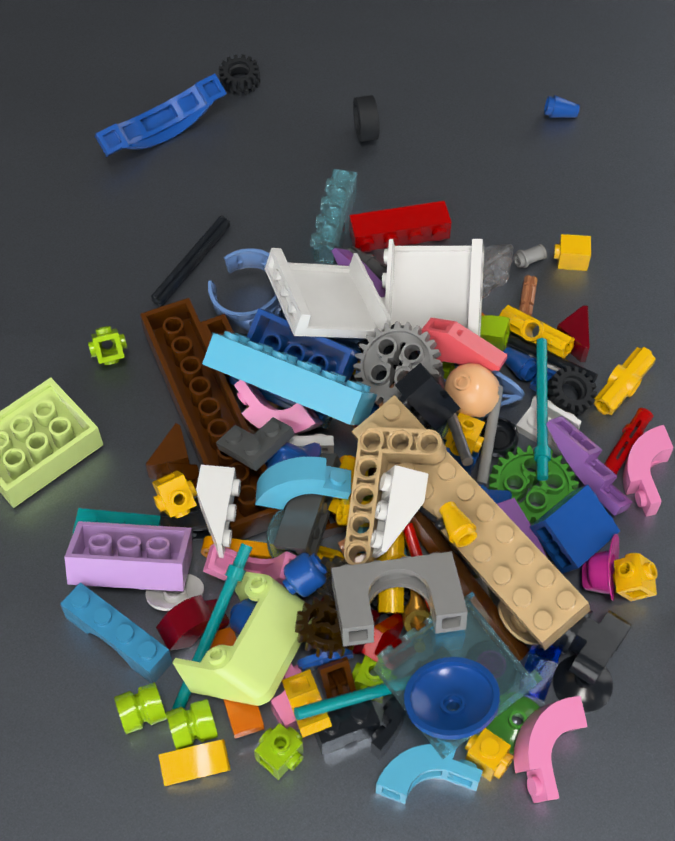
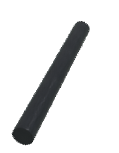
(551, 358)

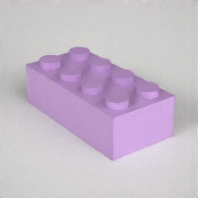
(129, 556)

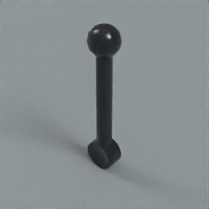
(439, 523)

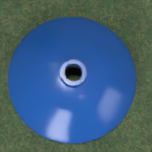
(451, 685)

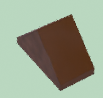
(170, 450)
(335, 678)

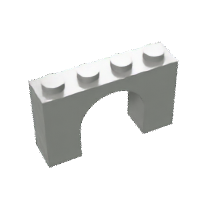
(429, 575)

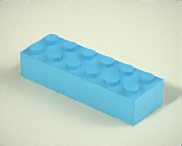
(290, 379)

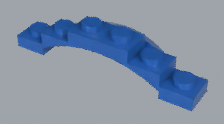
(164, 120)

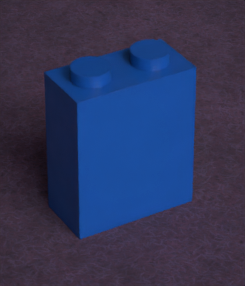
(575, 529)

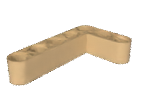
(379, 458)

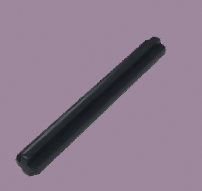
(190, 261)

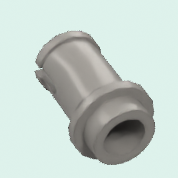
(525, 257)

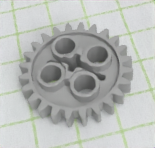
(375, 361)

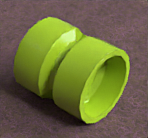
(140, 708)
(191, 724)

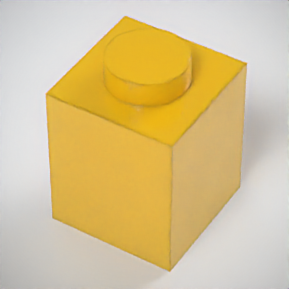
(573, 252)

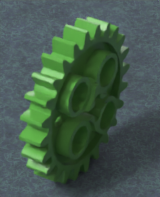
(514, 472)

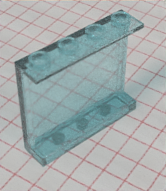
(475, 643)

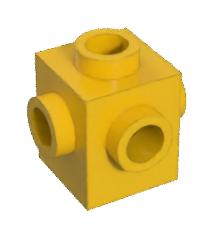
(472, 430)
(174, 495)
(635, 577)

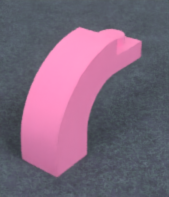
(273, 567)
(536, 742)

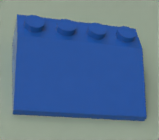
(322, 351)

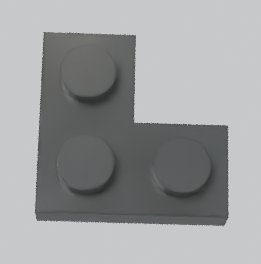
(256, 448)

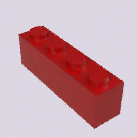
(402, 224)

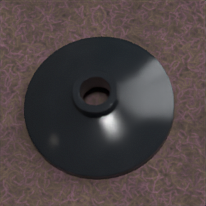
(569, 685)

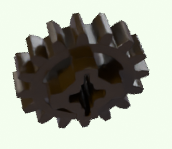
(324, 629)

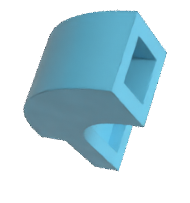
(301, 477)
(422, 764)

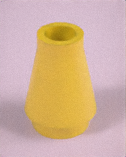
(458, 525)

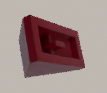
(578, 327)

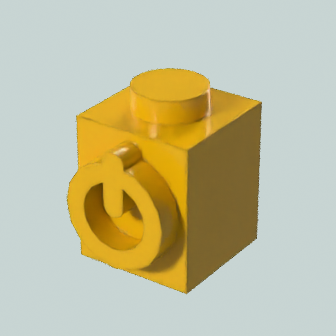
(489, 754)

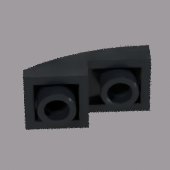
(385, 736)

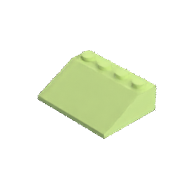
(42, 440)

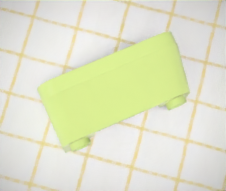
(261, 654)

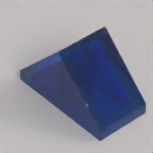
(545, 664)

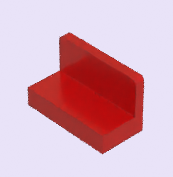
(385, 634)

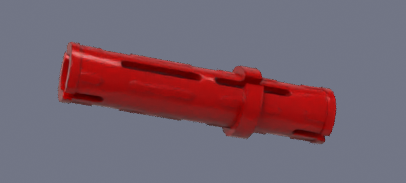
(640, 420)

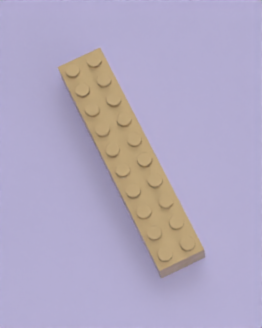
(501, 551)

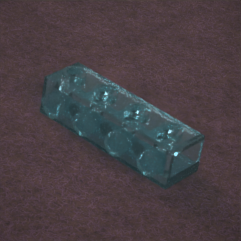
(334, 219)

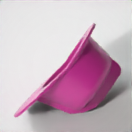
(599, 569)

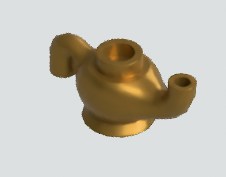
(415, 612)

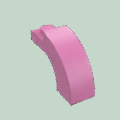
(261, 411)
(647, 451)

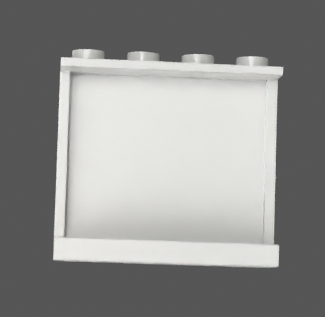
(434, 284)
(327, 298)

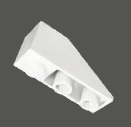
(215, 497)
(401, 498)

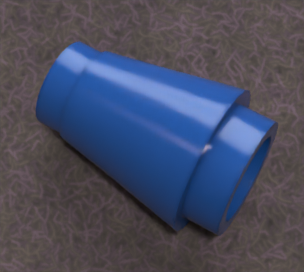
(560, 108)
(521, 364)

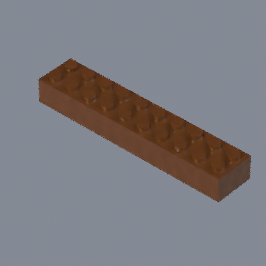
(203, 403)

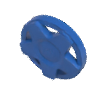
(313, 662)

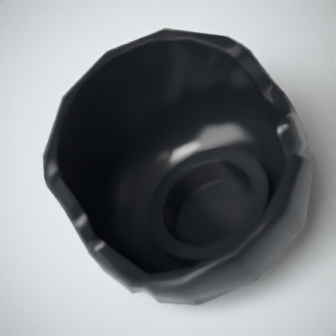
(505, 438)

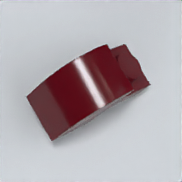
(187, 622)

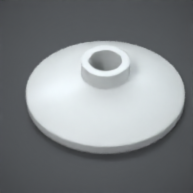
(166, 600)

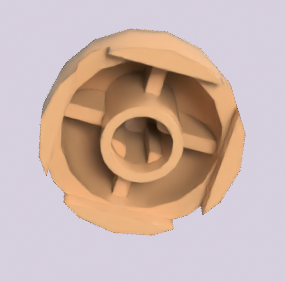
(473, 389)

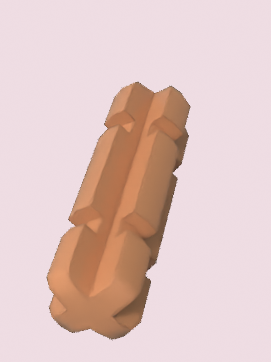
(528, 294)

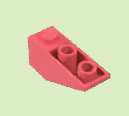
(463, 346)

